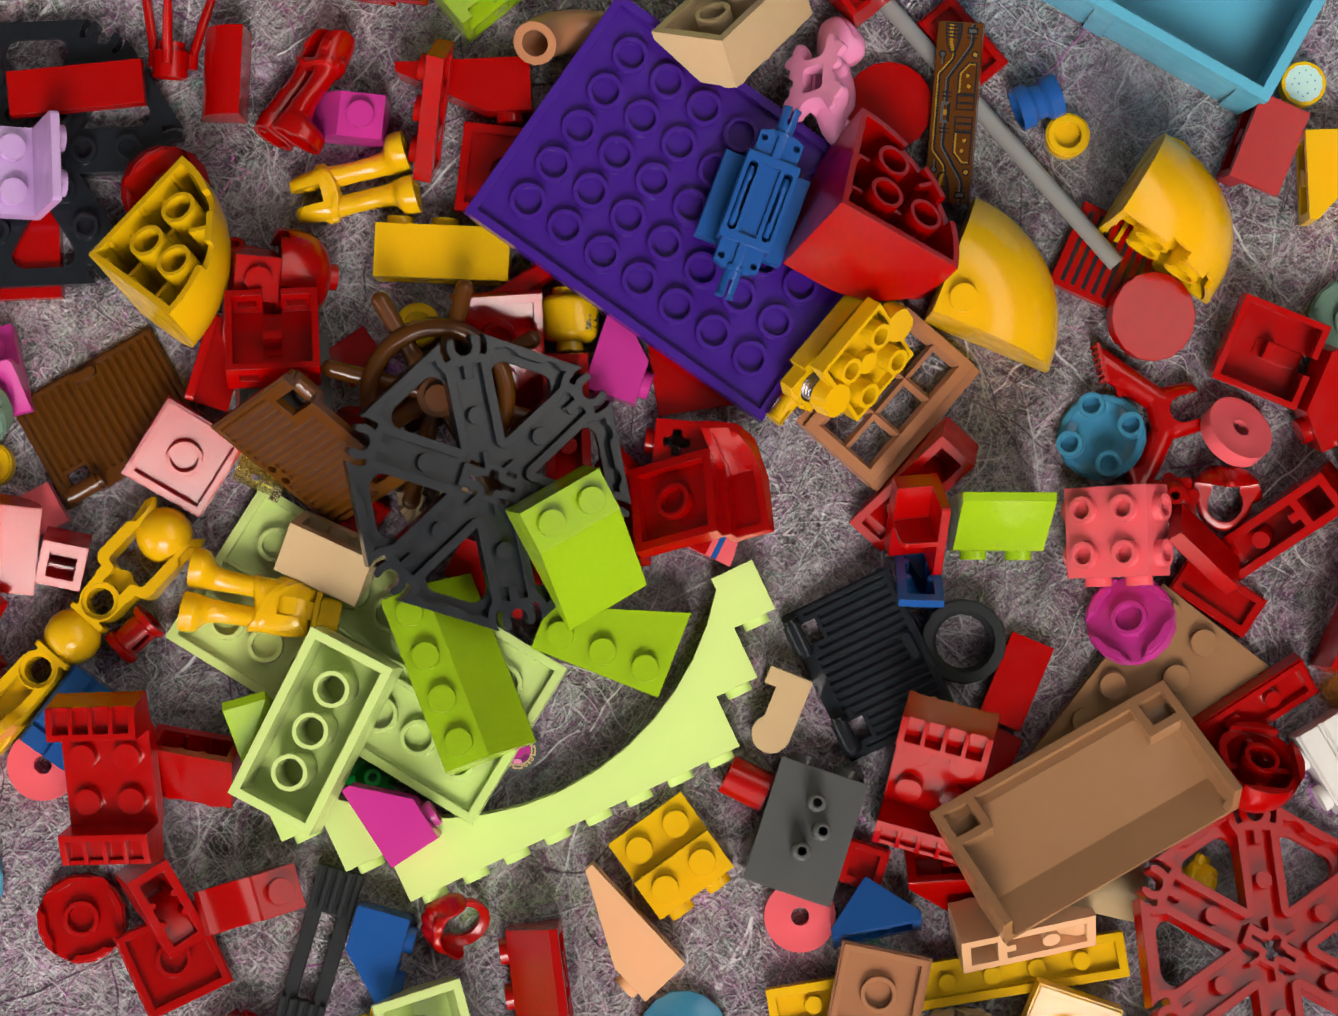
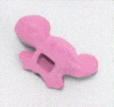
(825, 82)

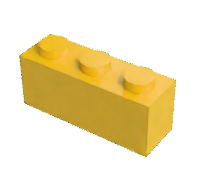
(439, 253)

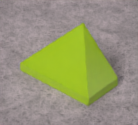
(245, 719)

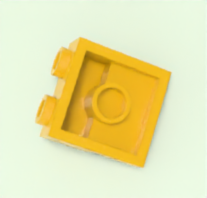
(672, 857)

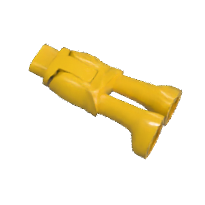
(279, 608)

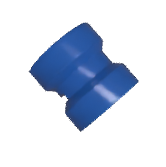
(1037, 101)

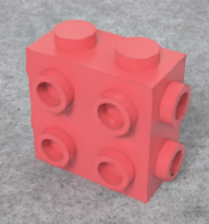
(1117, 533)

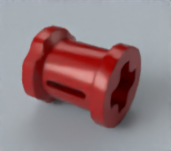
(135, 634)

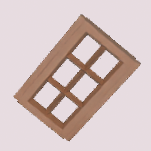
(918, 424)

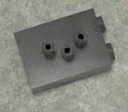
(805, 829)

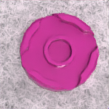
(1131, 622)

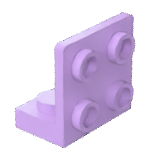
(32, 168)

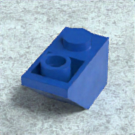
(378, 946)

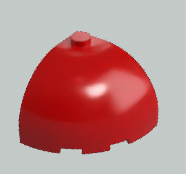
(873, 219)

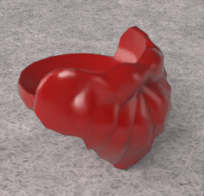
(1228, 477)
(440, 912)

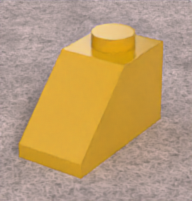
(1316, 173)

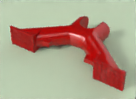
(1156, 403)

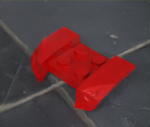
(699, 494)

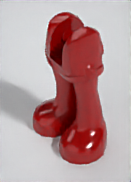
(290, 114)

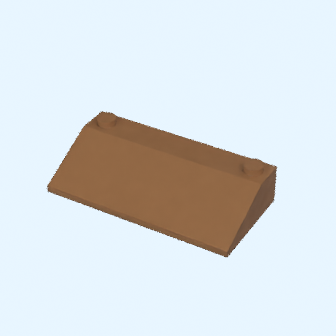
(1086, 810)

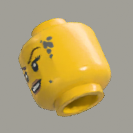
(569, 320)

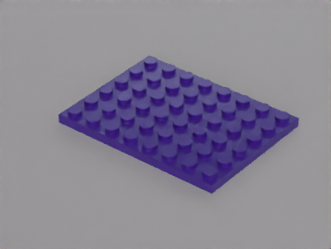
(610, 199)

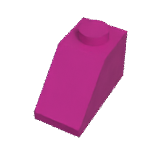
(354, 118)
(620, 365)
(394, 820)

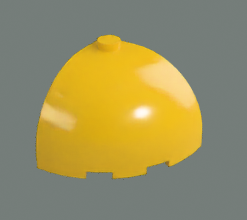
(1176, 217)
(172, 254)
(999, 292)

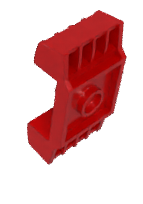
(936, 758)
(109, 777)

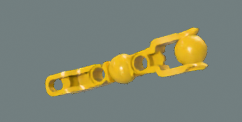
(76, 632)

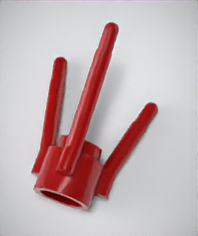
(169, 57)

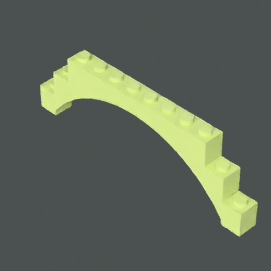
(679, 738)

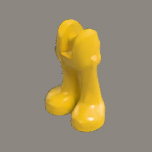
(329, 179)

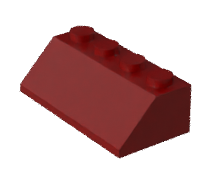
(537, 969)

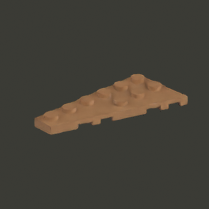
(1197, 667)

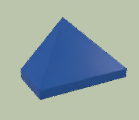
(916, 584)
(874, 915)

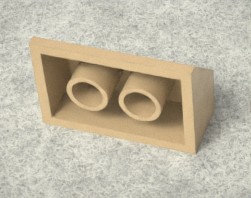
(728, 38)

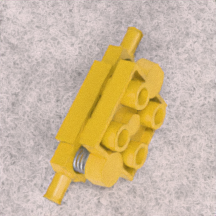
(847, 360)

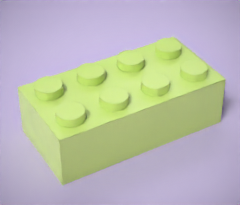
(315, 730)

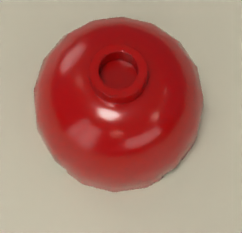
(304, 263)
(1262, 765)

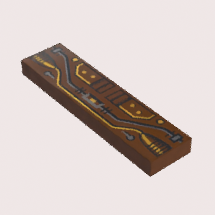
(955, 107)

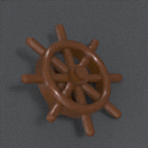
(427, 404)

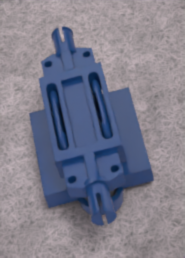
(754, 204)

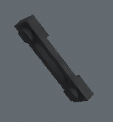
(335, 894)

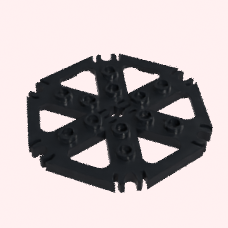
(86, 154)
(445, 468)

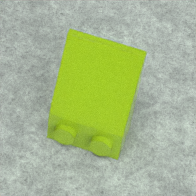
(1000, 523)
(578, 544)

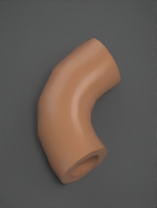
(554, 34)

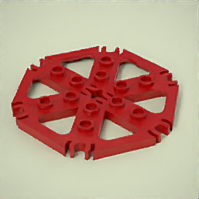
(1233, 927)

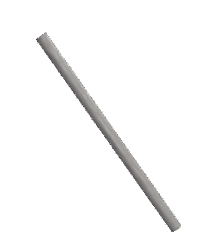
(1012, 146)

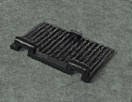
(865, 659)

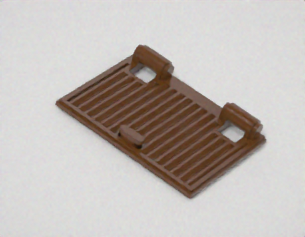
(100, 415)
(300, 446)

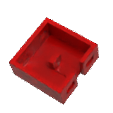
(268, 345)
(1265, 350)

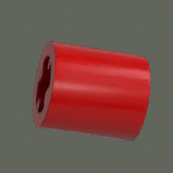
(746, 783)

